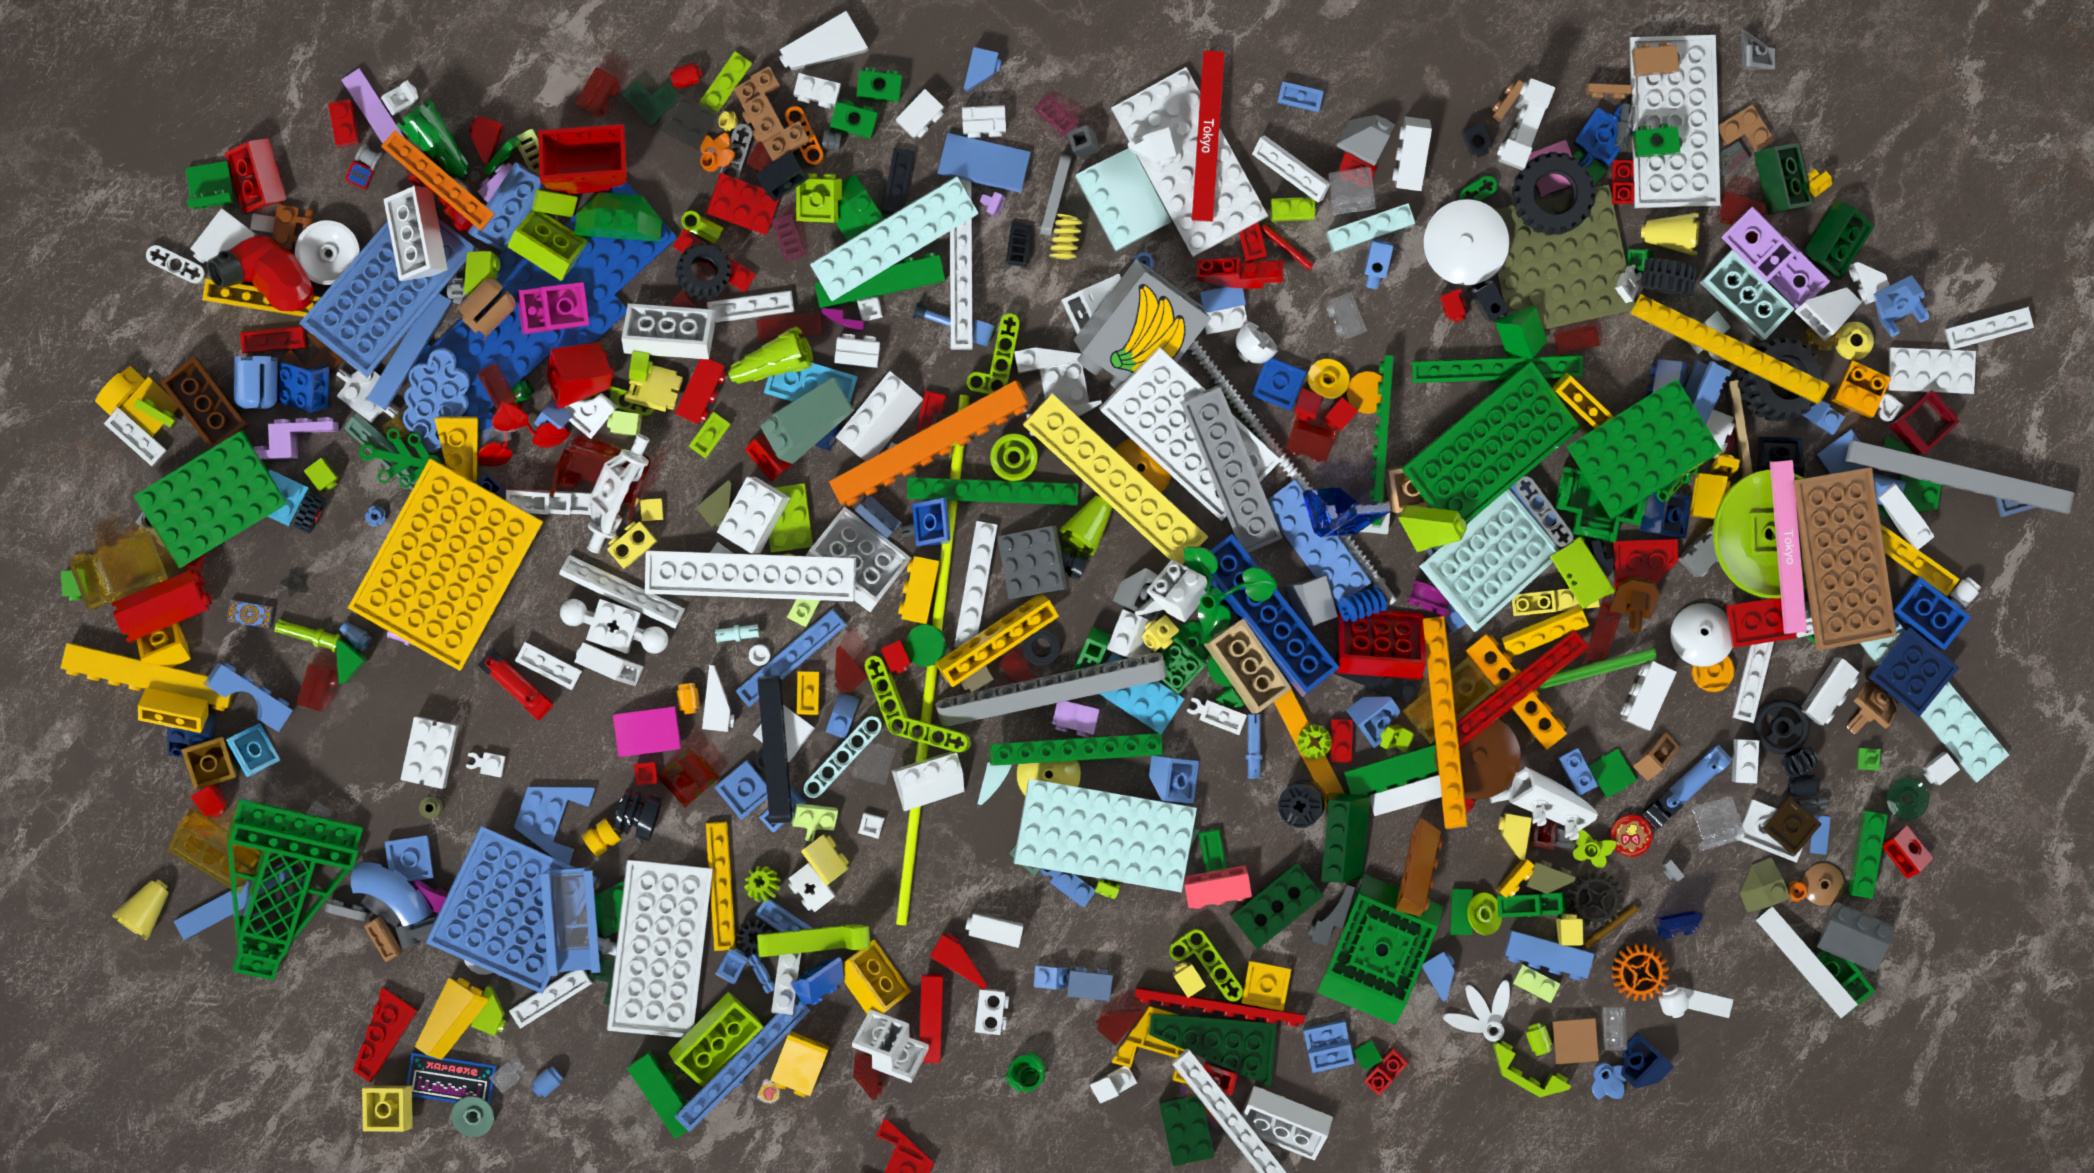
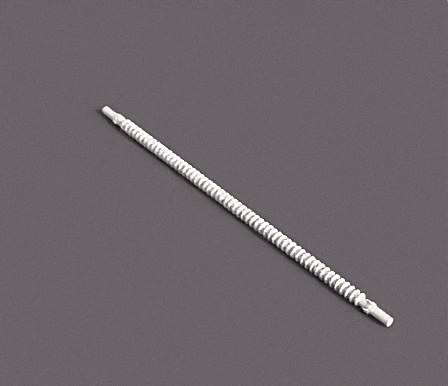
(1269, 442)

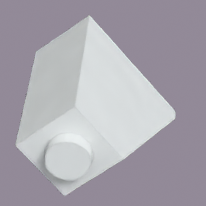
(220, 235)
(1829, 311)
(608, 664)
(995, 929)

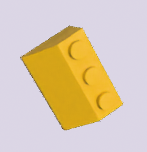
(873, 979)

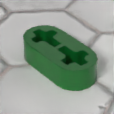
(1475, 187)

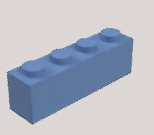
(1548, 954)

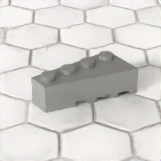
(1700, 554)

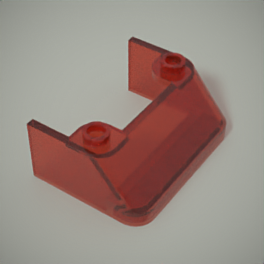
(584, 461)

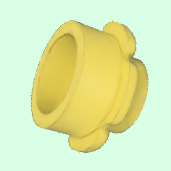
(728, 120)

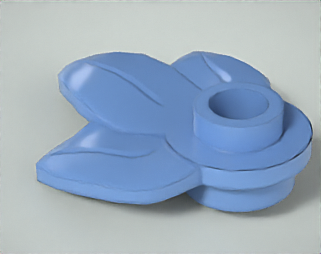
(1611, 1084)

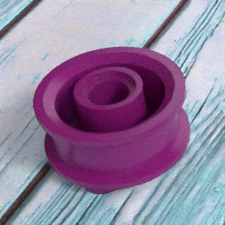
(1429, 598)

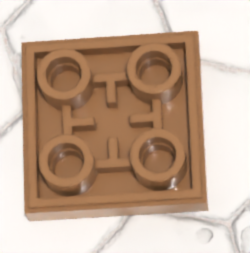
(1575, 1041)

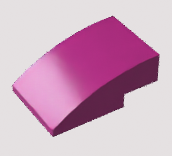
(552, 308)
(647, 731)

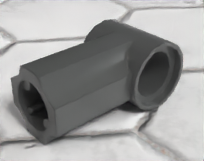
(415, 932)

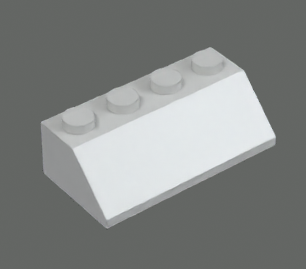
(415, 233)
(879, 417)
(1286, 1122)

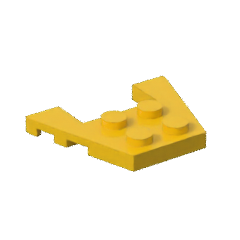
(1140, 1038)

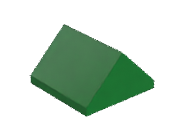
(1522, 333)
(349, 661)

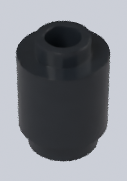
(1803, 786)

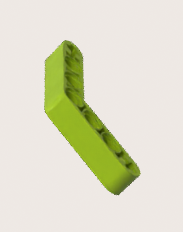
(900, 713)

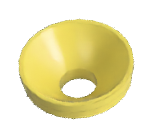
(1845, 347)

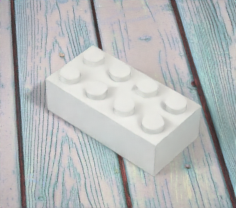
(668, 331)

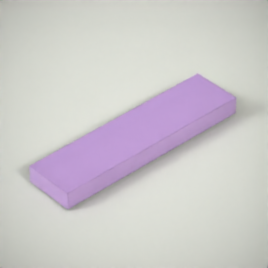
(370, 105)

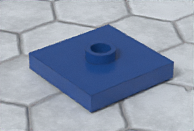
(1279, 383)

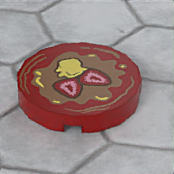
(1632, 835)

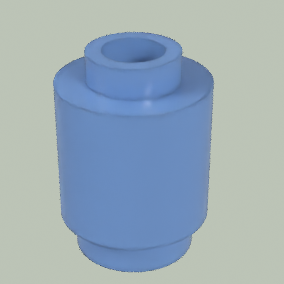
(546, 1082)

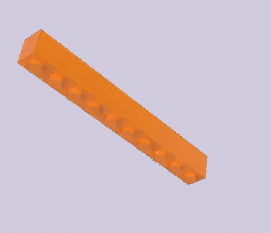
(930, 443)

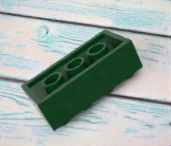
(1344, 837)

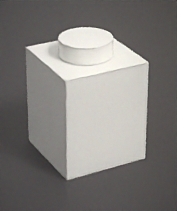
(1940, 769)

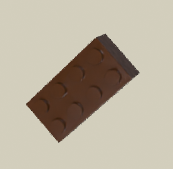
(204, 402)

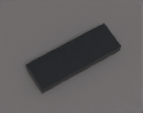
(898, 180)

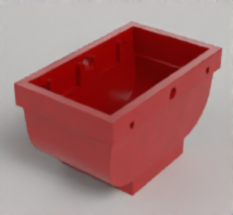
(583, 158)

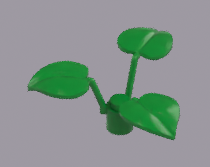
(1211, 614)

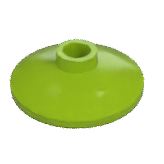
(1484, 914)

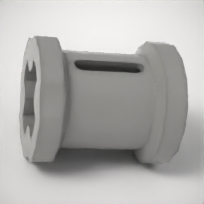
(369, 156)

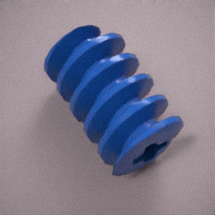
(1362, 604)

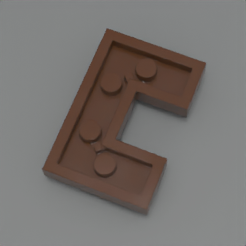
(324, 357)

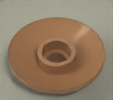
(1815, 876)

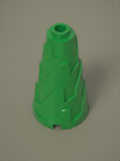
(429, 132)

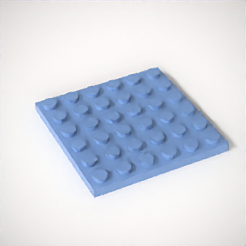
(497, 910)

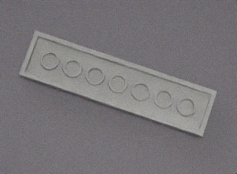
(1231, 469)

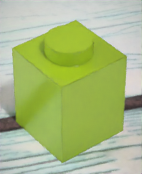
(322, 475)

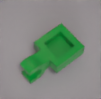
(1595, 168)

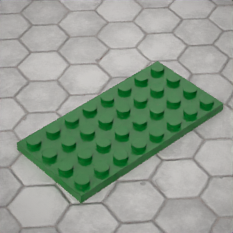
(1492, 445)

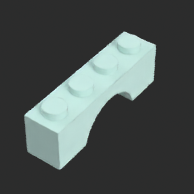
(1370, 228)

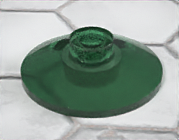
(1918, 799)

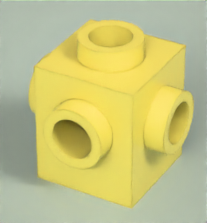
(1159, 633)

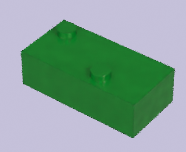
(659, 1090)

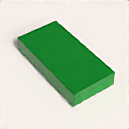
(502, 155)
(1212, 850)

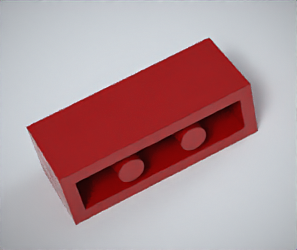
(701, 391)

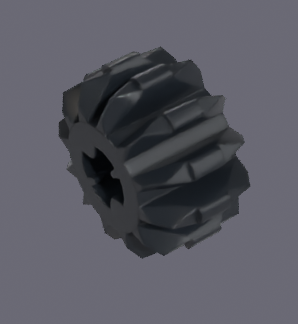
(1799, 762)
(746, 936)

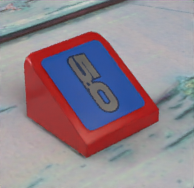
(359, 175)

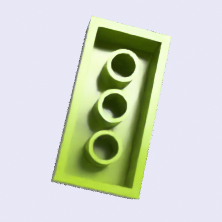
(715, 1039)

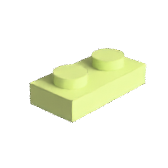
(1536, 983)

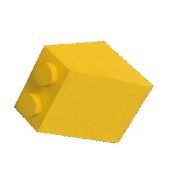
(799, 1064)

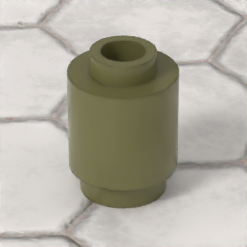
(437, 807)

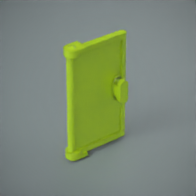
(1584, 571)

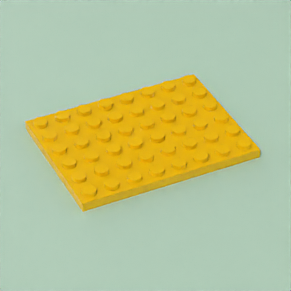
(445, 564)

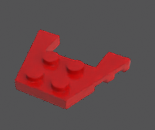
(906, 1155)

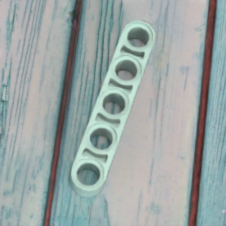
(838, 766)

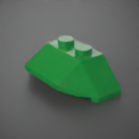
(856, 209)
(619, 217)

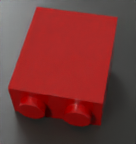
(578, 372)

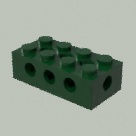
(1291, 907)

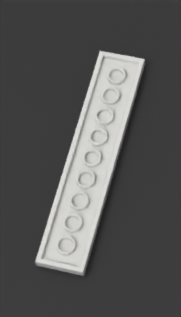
(750, 575)

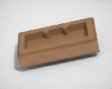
(383, 939)

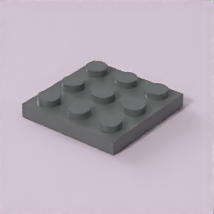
(1032, 562)

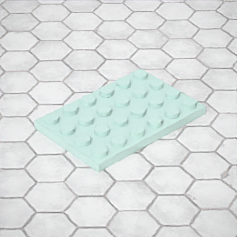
(1492, 561)

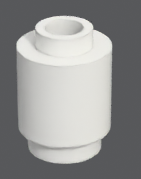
(1964, 593)

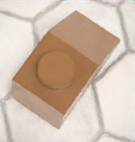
(1656, 757)

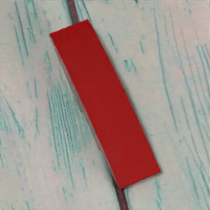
(931, 1016)

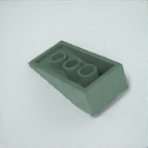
(806, 420)

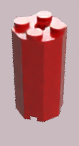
(162, 605)

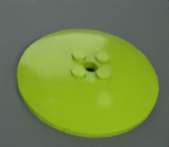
(1740, 536)

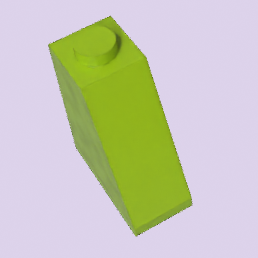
(1431, 526)

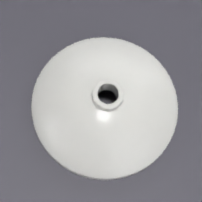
(318, 239)
(1689, 641)

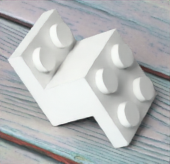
(890, 1046)

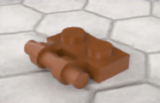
(286, 224)

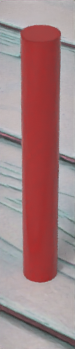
(1287, 247)

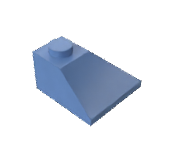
(1174, 778)

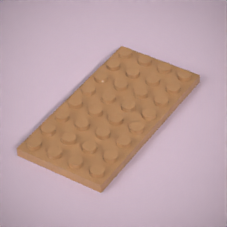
(1844, 558)

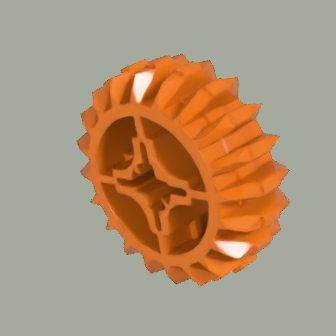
(1623, 963)

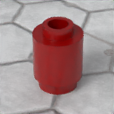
(686, 75)

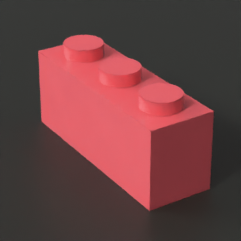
(1217, 887)

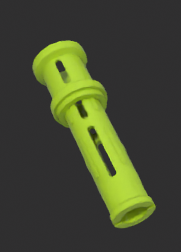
(317, 637)

